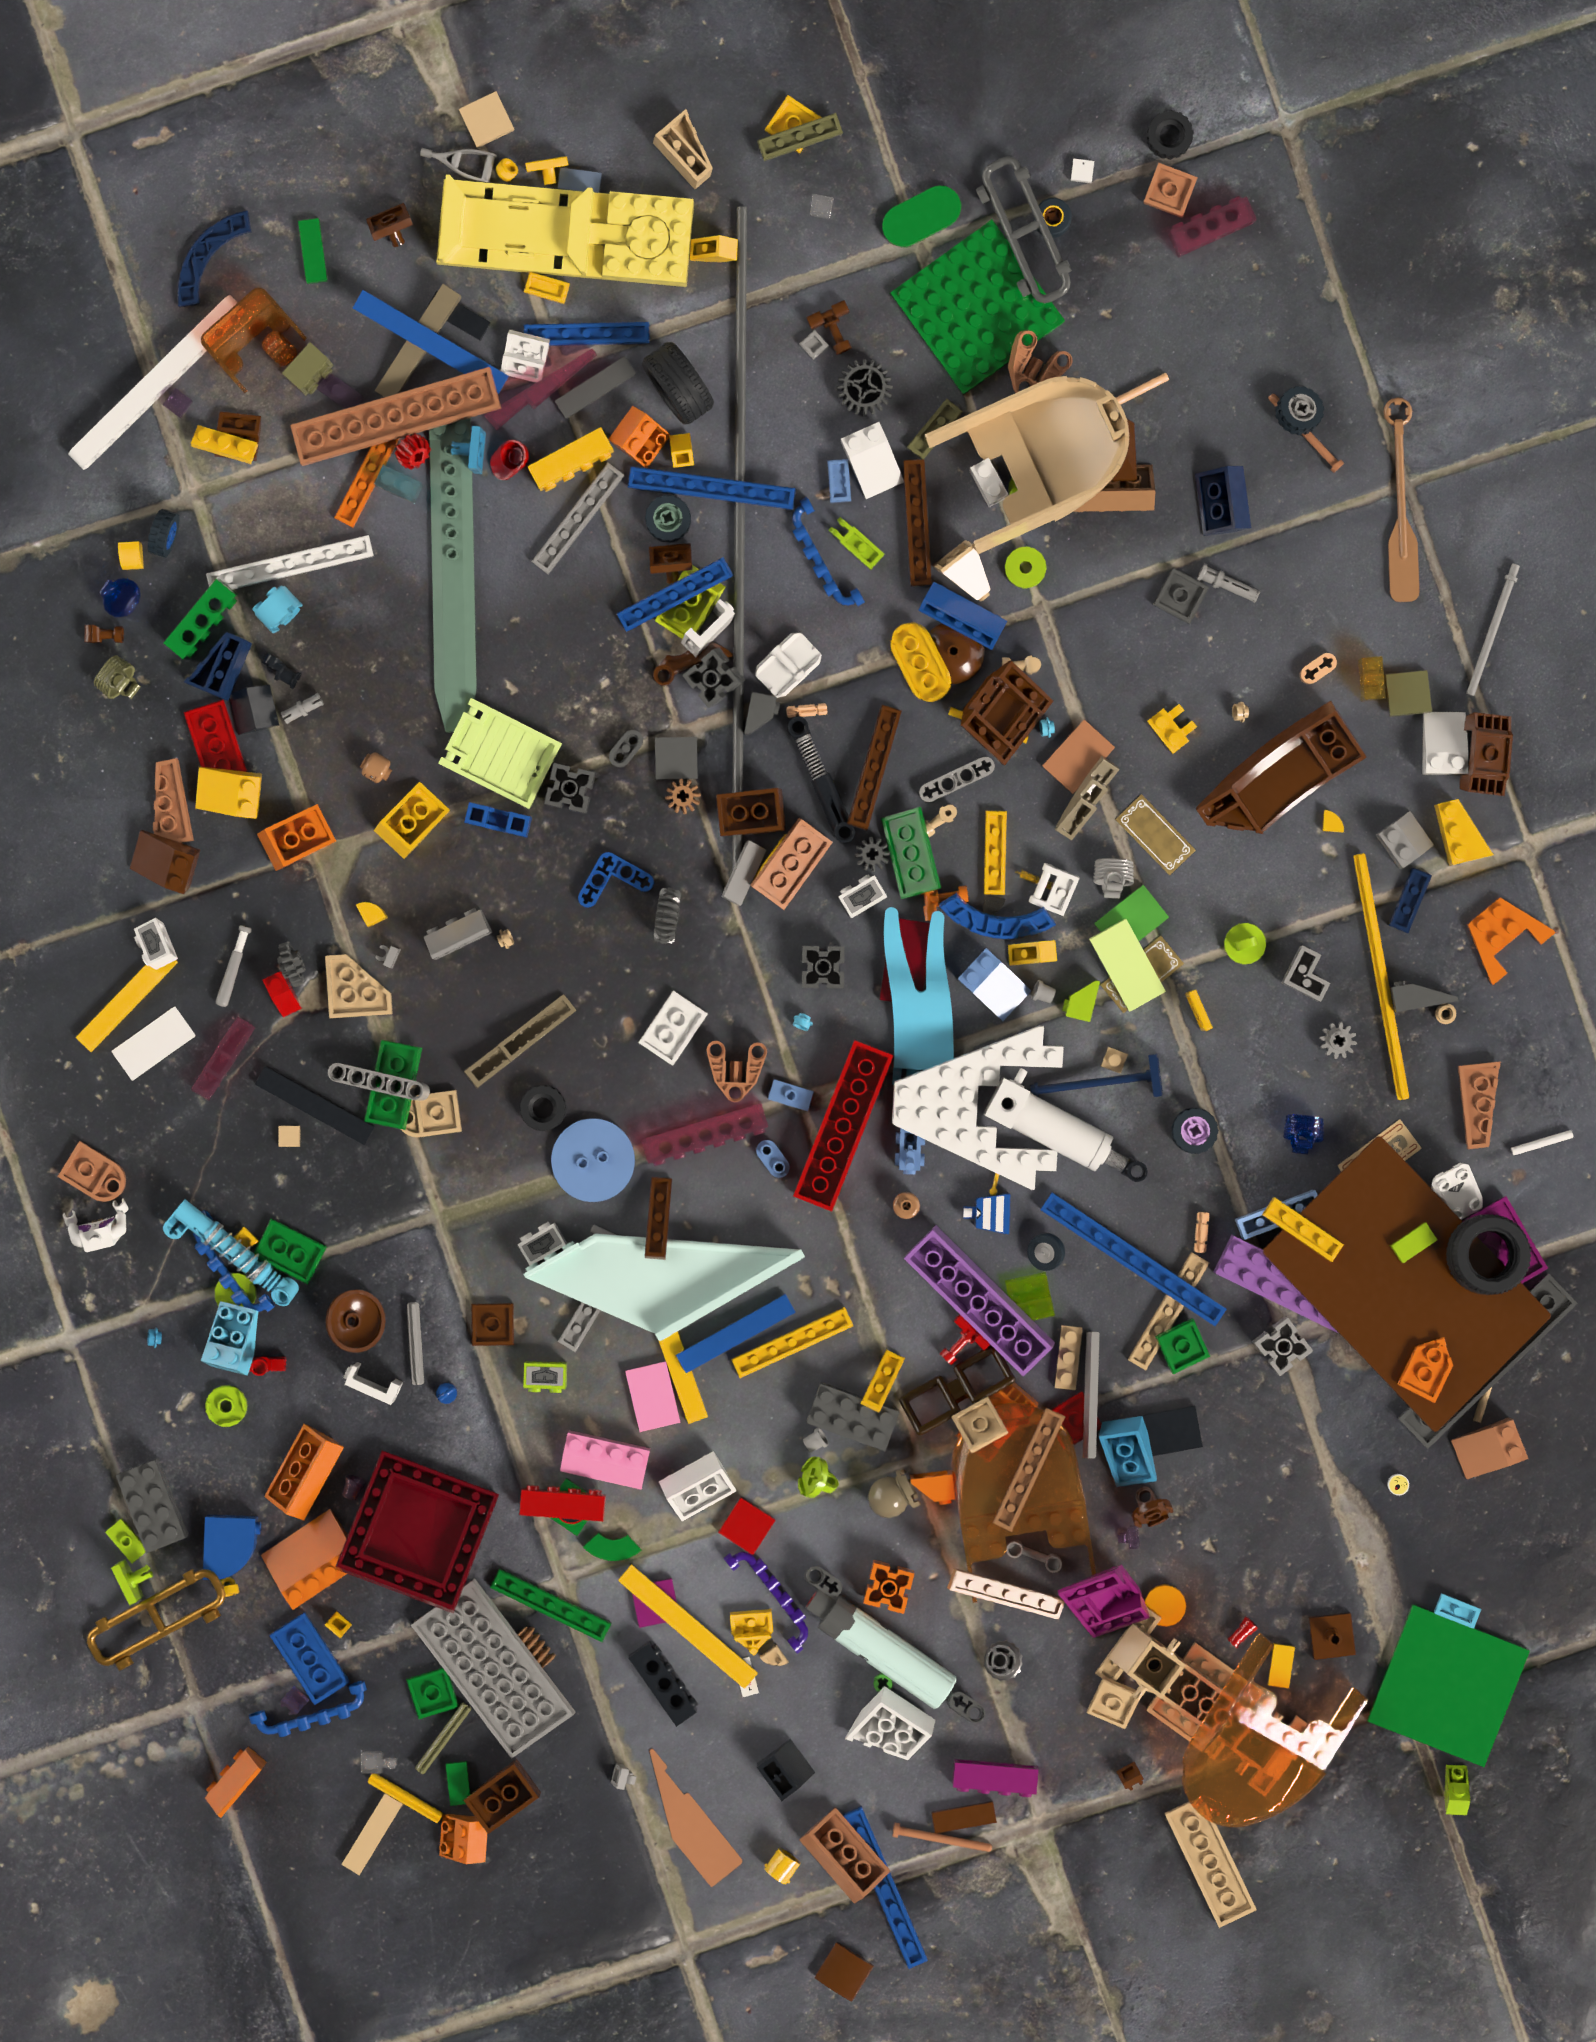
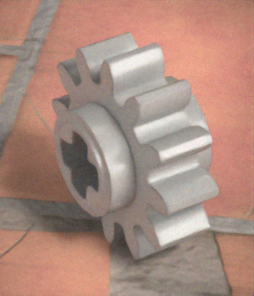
(1335, 1048)

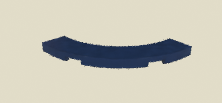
(203, 250)

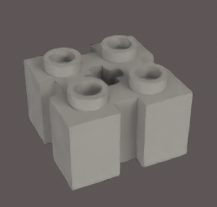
(1295, 1346)

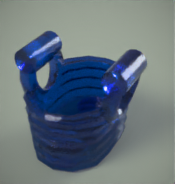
(120, 596)
(1305, 1126)

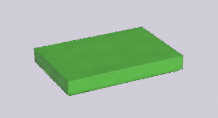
(1140, 911)

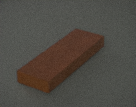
(964, 1817)

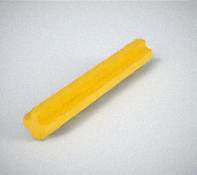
(405, 1797)

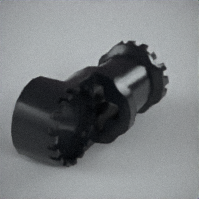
(283, 673)

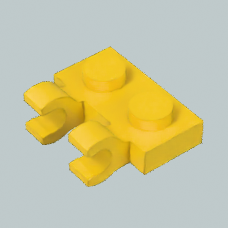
(1167, 729)

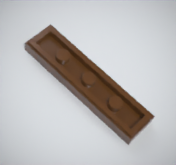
(658, 1218)

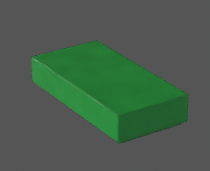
(458, 1782)

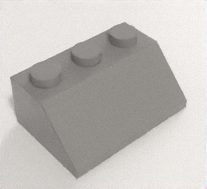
(457, 933)

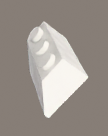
(697, 1486)

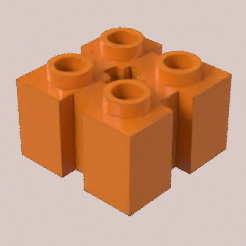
(895, 1597)

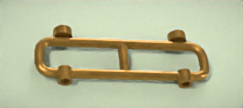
(208, 1612)

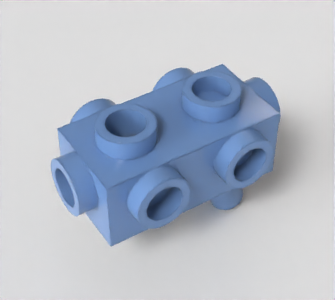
(909, 1153)

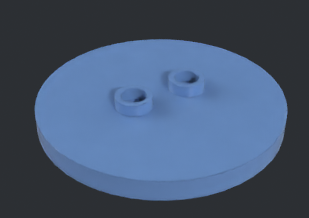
(593, 1160)

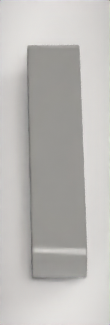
(369, 1081)

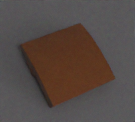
(240, 425)
(844, 1971)

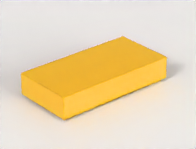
(546, 288)
(1281, 1665)

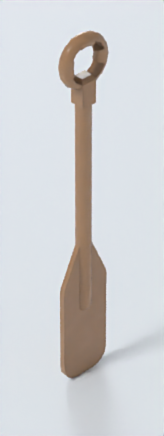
(1402, 542)

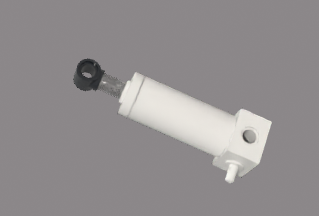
(1057, 1128)

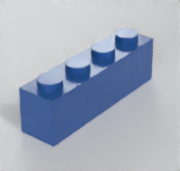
(962, 615)

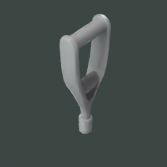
(456, 155)

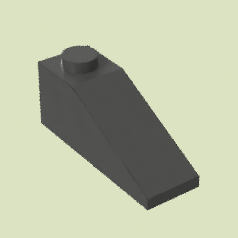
(1413, 996)

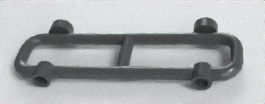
(987, 192)

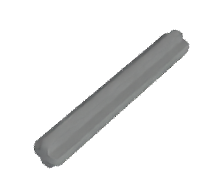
(415, 1343)

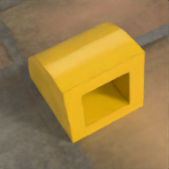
(681, 450)
(130, 555)
(371, 913)

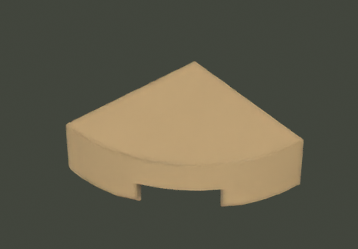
(774, 1657)

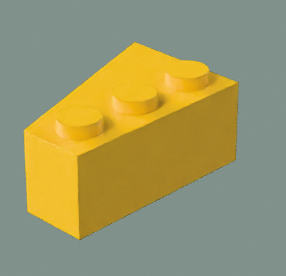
(1459, 834)

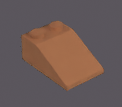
(1489, 1448)

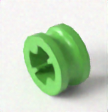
(876, 1682)

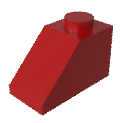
(282, 994)

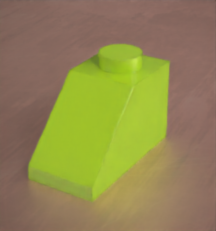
(1082, 1002)

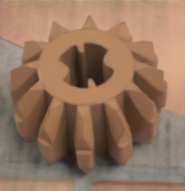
(687, 790)

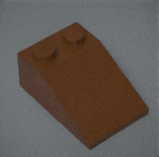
(751, 812)
(165, 861)
(502, 1796)

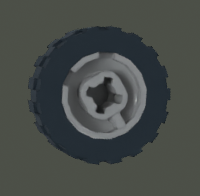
(1299, 410)

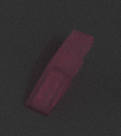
(223, 1058)

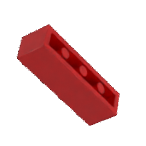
(562, 1504)

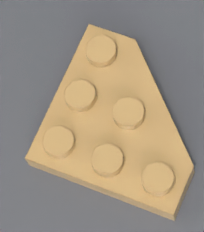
(353, 990)

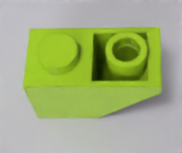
(1456, 1790)

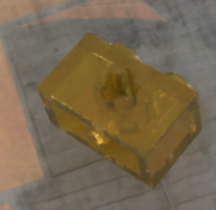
(1371, 679)

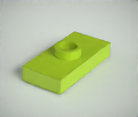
(126, 1540)

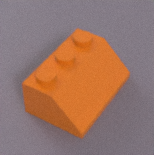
(234, 1780)

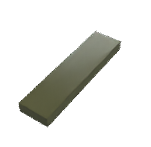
(799, 137)

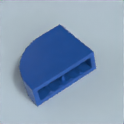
(229, 1543)

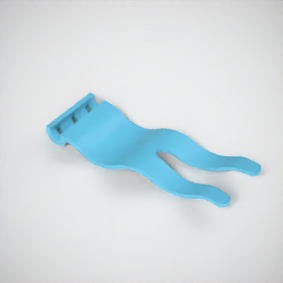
(920, 1017)

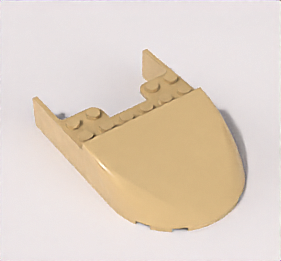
(1058, 444)

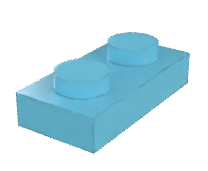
(1457, 1610)

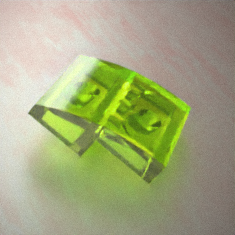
(1031, 1295)

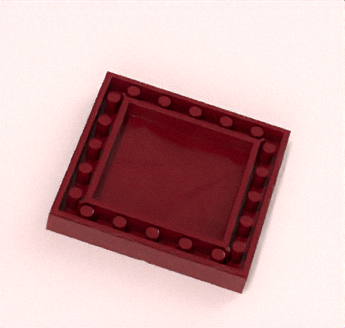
(417, 1531)

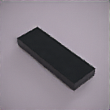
(467, 321)

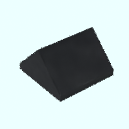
(254, 709)

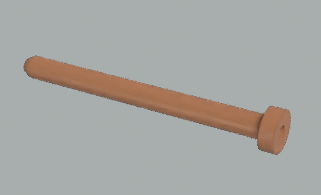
(1315, 443)
(897, 1830)

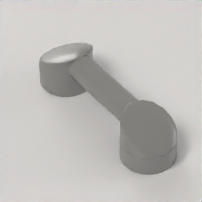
(1052, 1561)

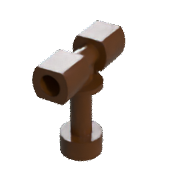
(830, 319)

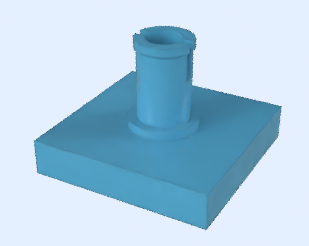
(474, 449)

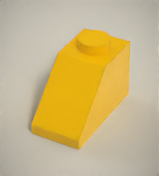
(714, 249)
(1032, 953)

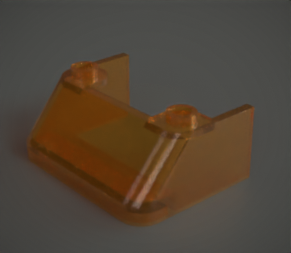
(241, 326)

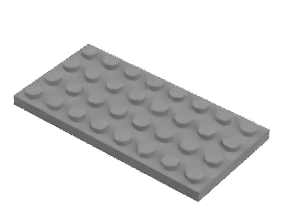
(494, 1670)

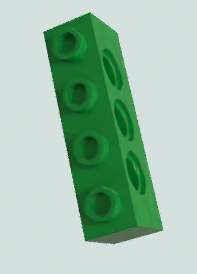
(176, 639)

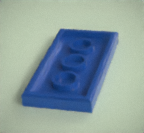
(309, 1658)

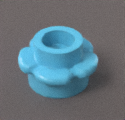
(1046, 727)
(802, 1022)

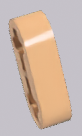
(1321, 672)

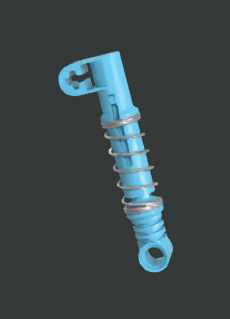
(246, 1261)

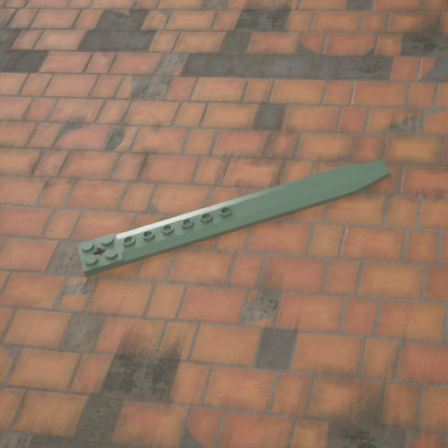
(452, 573)

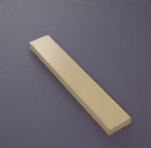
(1166, 1314)

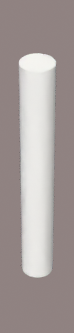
(1541, 1142)

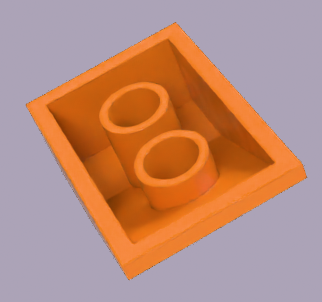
(296, 837)

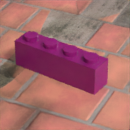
(995, 1776)

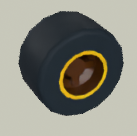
(1058, 211)

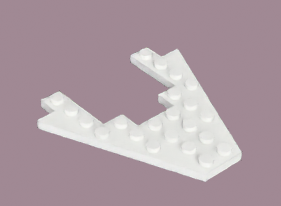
(944, 1099)

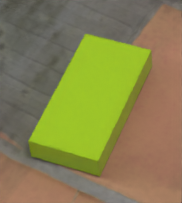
(1413, 1242)

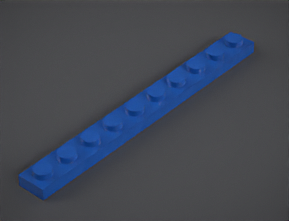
(1133, 1259)

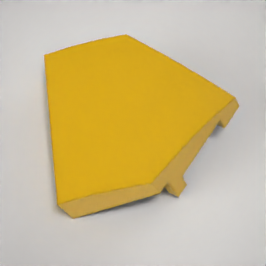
(752, 1628)

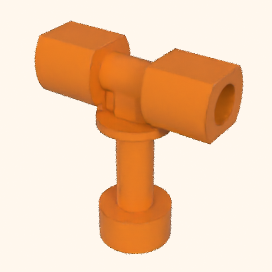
(933, 899)

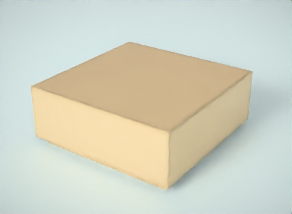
(289, 1136)

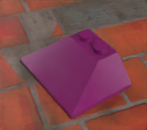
(1106, 1601)

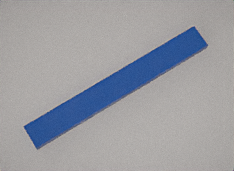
(424, 337)
(711, 488)
(890, 1897)

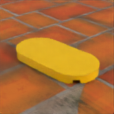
(920, 662)

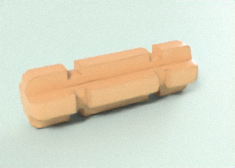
(806, 710)
(1201, 1232)

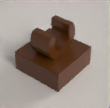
(1130, 1776)

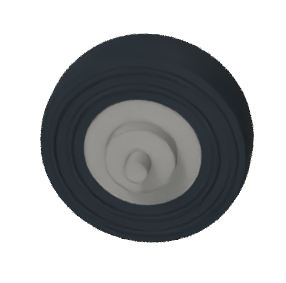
(1046, 1251)

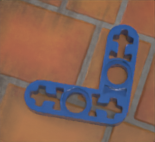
(615, 871)

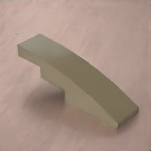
(1086, 797)

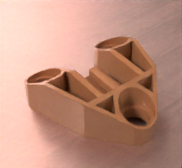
(1020, 356)
(753, 1070)

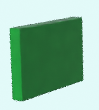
(290, 1251)

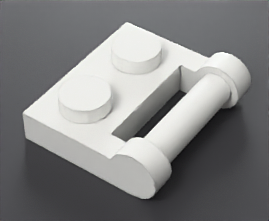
(1060, 892)

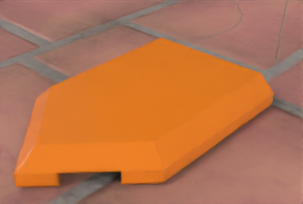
(1427, 1369)

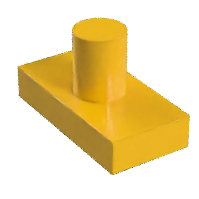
(547, 167)

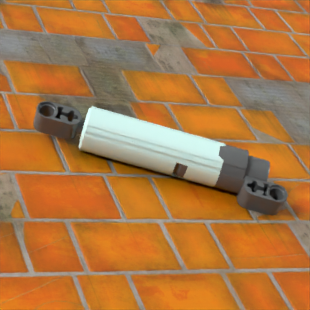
(884, 1648)

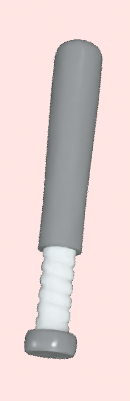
(231, 972)

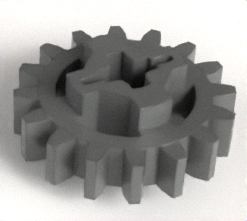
(291, 964)

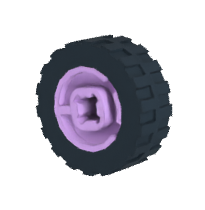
(1194, 1130)

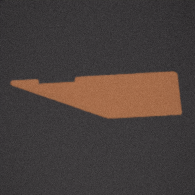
(694, 1830)

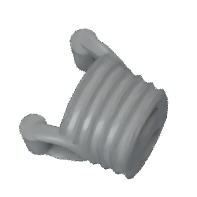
(1113, 870)

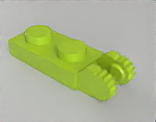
(858, 544)

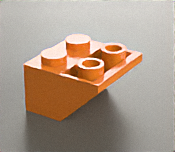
(639, 437)
(462, 1839)

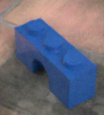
(498, 820)

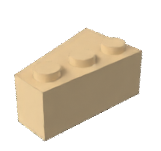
(683, 149)

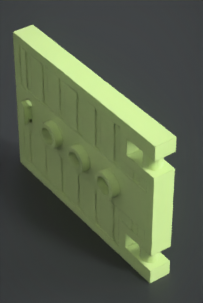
(501, 754)

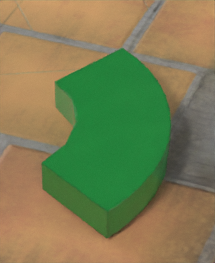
(612, 1549)

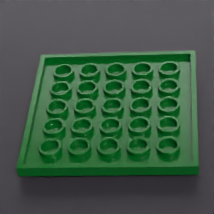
(972, 308)

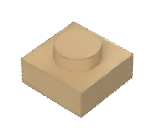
(1114, 1060)

